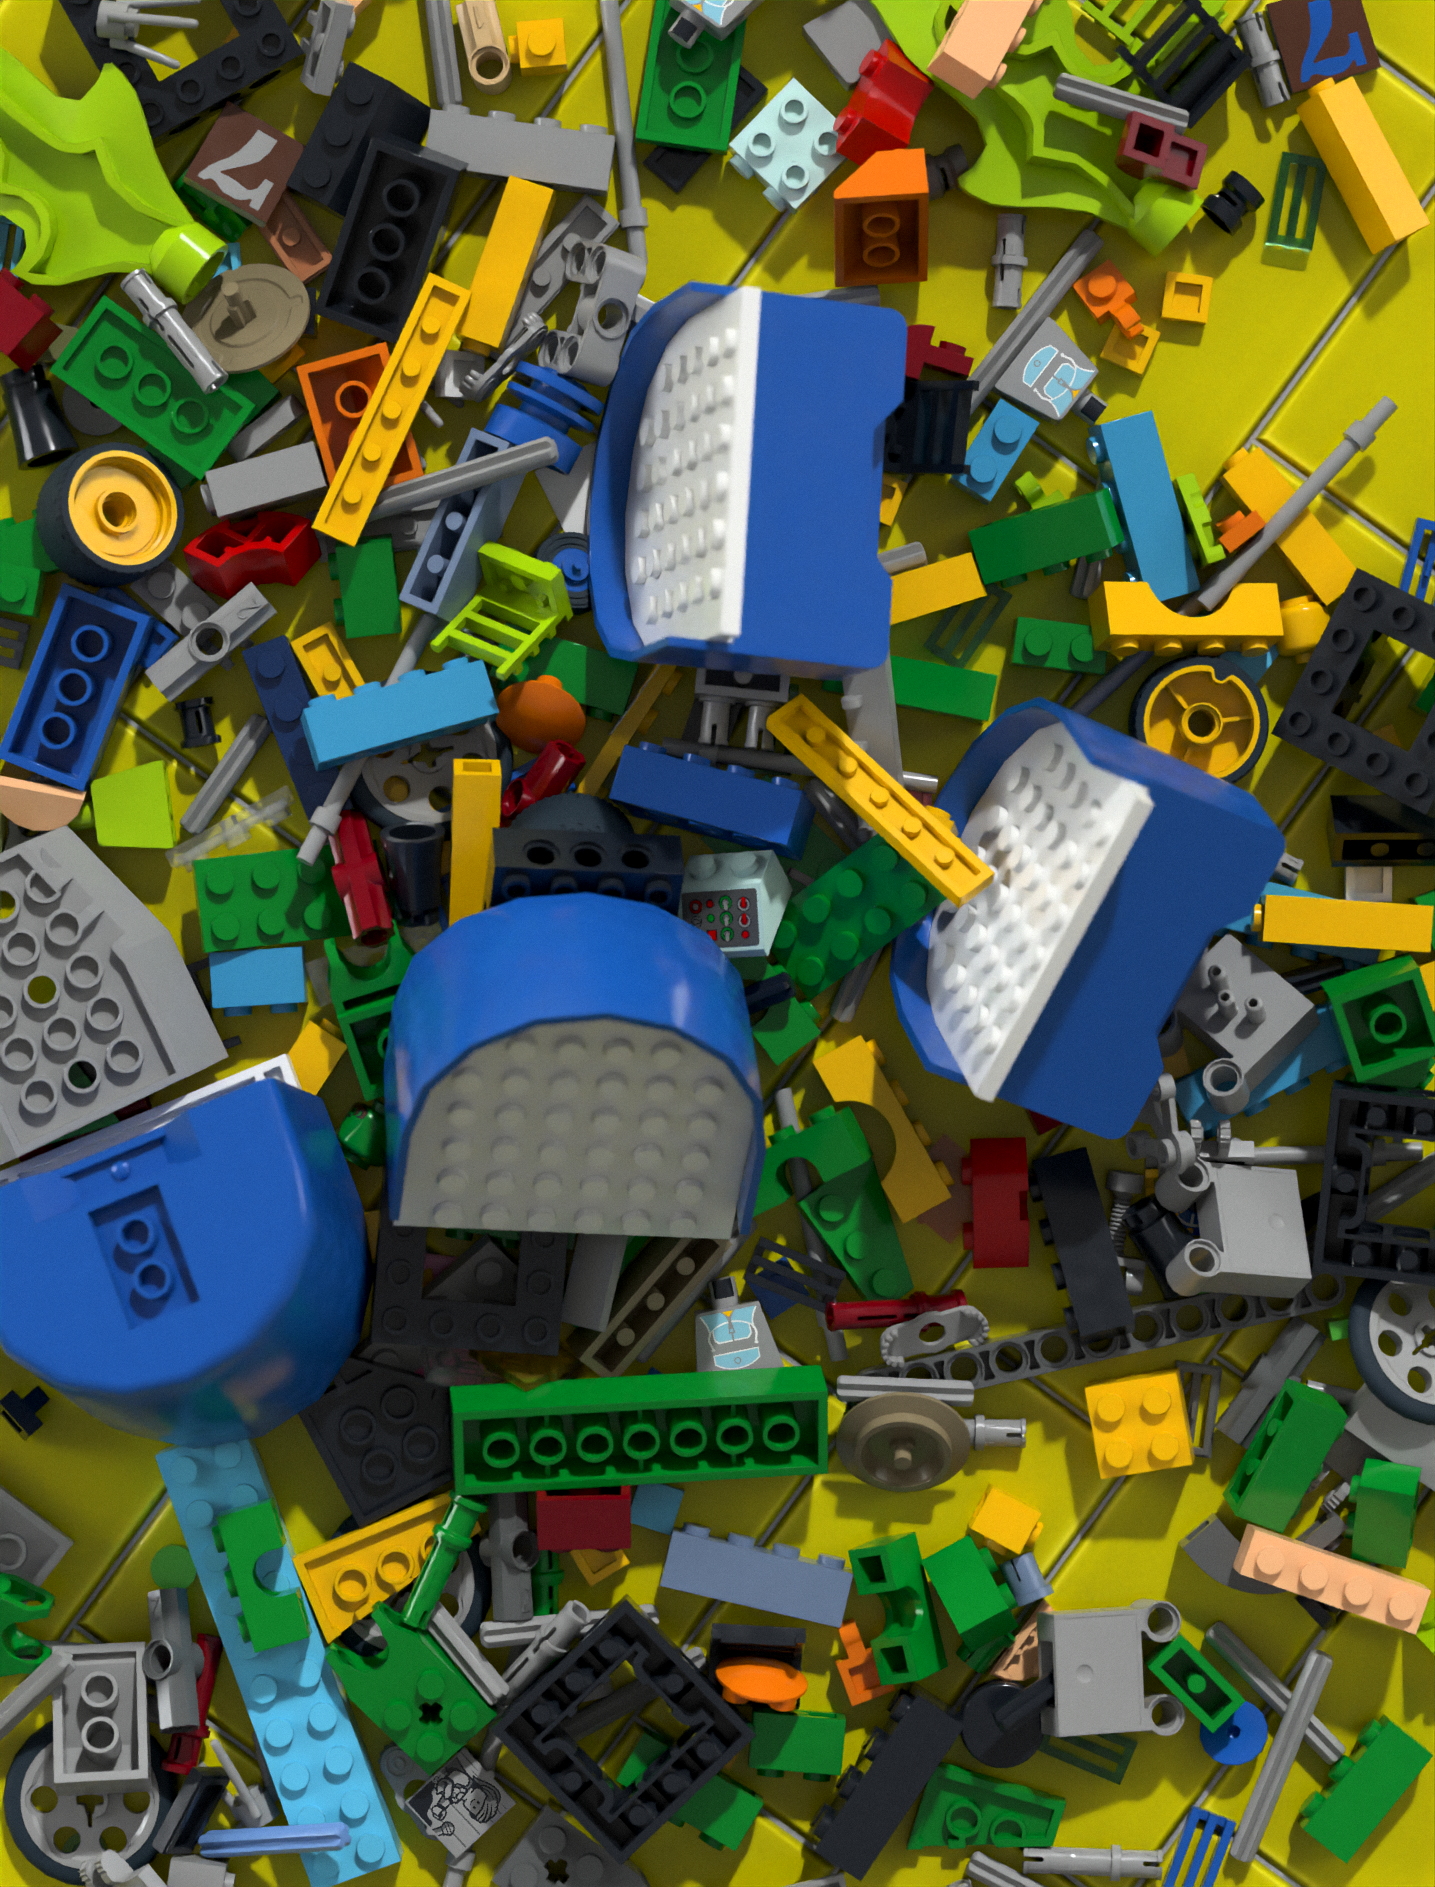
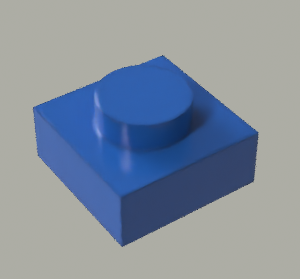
(772, 1302)

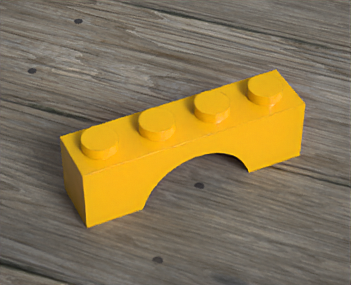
(1132, 619)
(913, 1180)

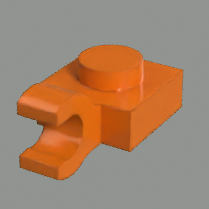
(1109, 296)
(1237, 530)
(859, 1667)

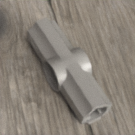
(186, 661)

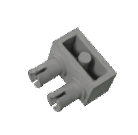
(725, 688)

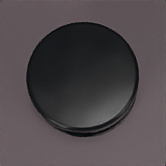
(982, 1735)

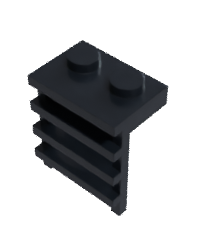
(1204, 77)
(929, 429)
(774, 1642)

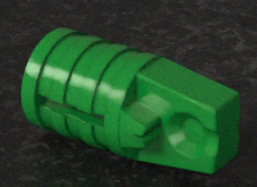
(212, 213)

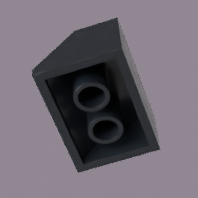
(337, 148)

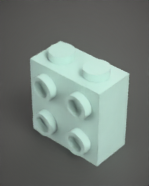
(789, 148)

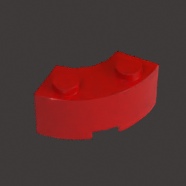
(881, 105)
(258, 550)
(997, 1202)

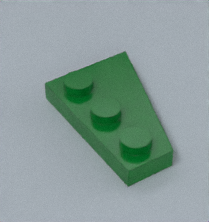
(858, 1232)
(979, 1809)

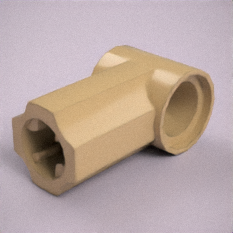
(484, 42)

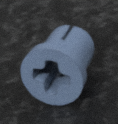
(1025, 1579)

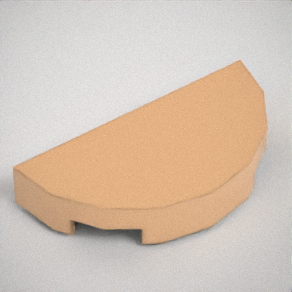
(38, 804)
(1021, 1659)

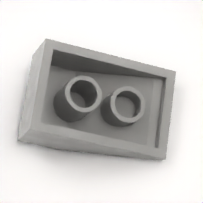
(102, 1722)

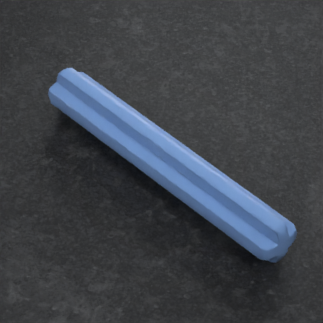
(274, 1840)

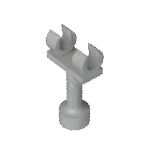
(1124, 1187)

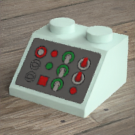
(736, 899)

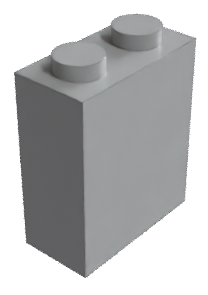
(265, 483)

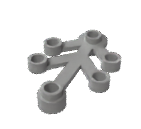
(1171, 1147)

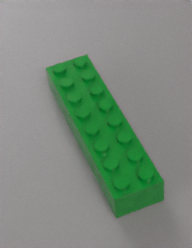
(639, 1430)

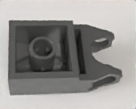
(558, 1835)

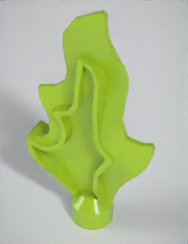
(1040, 147)
(93, 189)

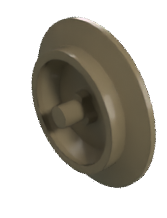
(249, 316)
(903, 1441)

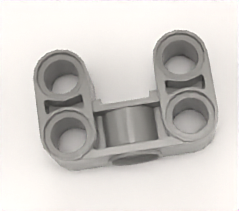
(607, 279)

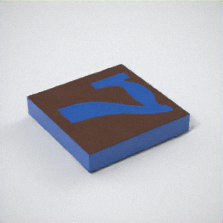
(1321, 41)

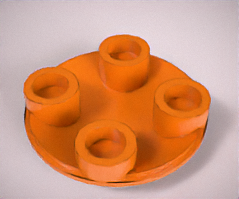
(539, 712)
(761, 1681)

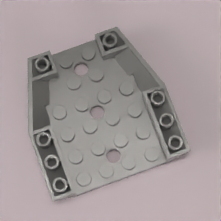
(116, 1003)

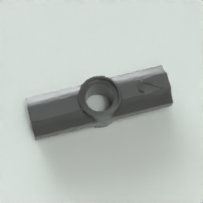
(1264, 1378)
(511, 1554)
(173, 1660)

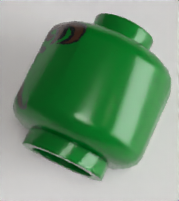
(363, 1134)

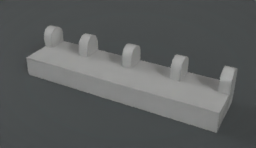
(874, 724)

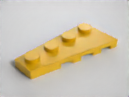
(368, 1564)

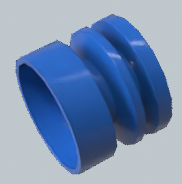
(545, 411)

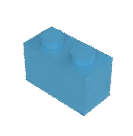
(995, 451)
(258, 978)

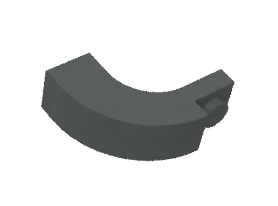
(1216, 1548)

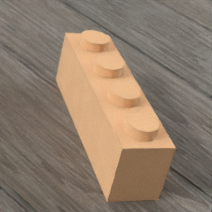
(977, 42)
(1331, 1579)

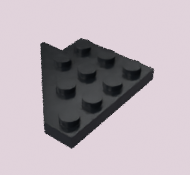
(382, 1436)

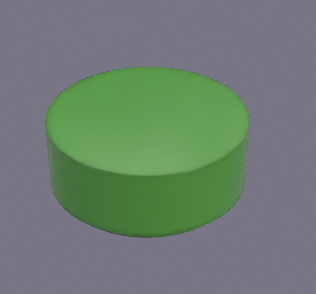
(173, 1567)

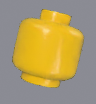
(1302, 627)

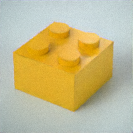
(1139, 1423)

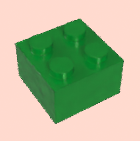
(1382, 1016)

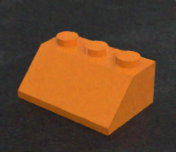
(883, 221)
(336, 400)

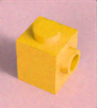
(539, 47)
(1005, 1521)

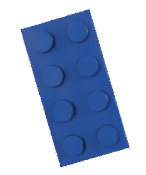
(76, 687)
(713, 801)

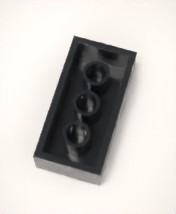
(390, 235)
(886, 1780)

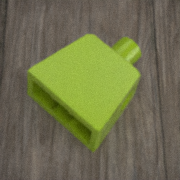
(131, 809)

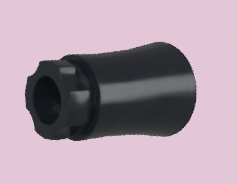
(36, 419)
(414, 871)
(1157, 1237)

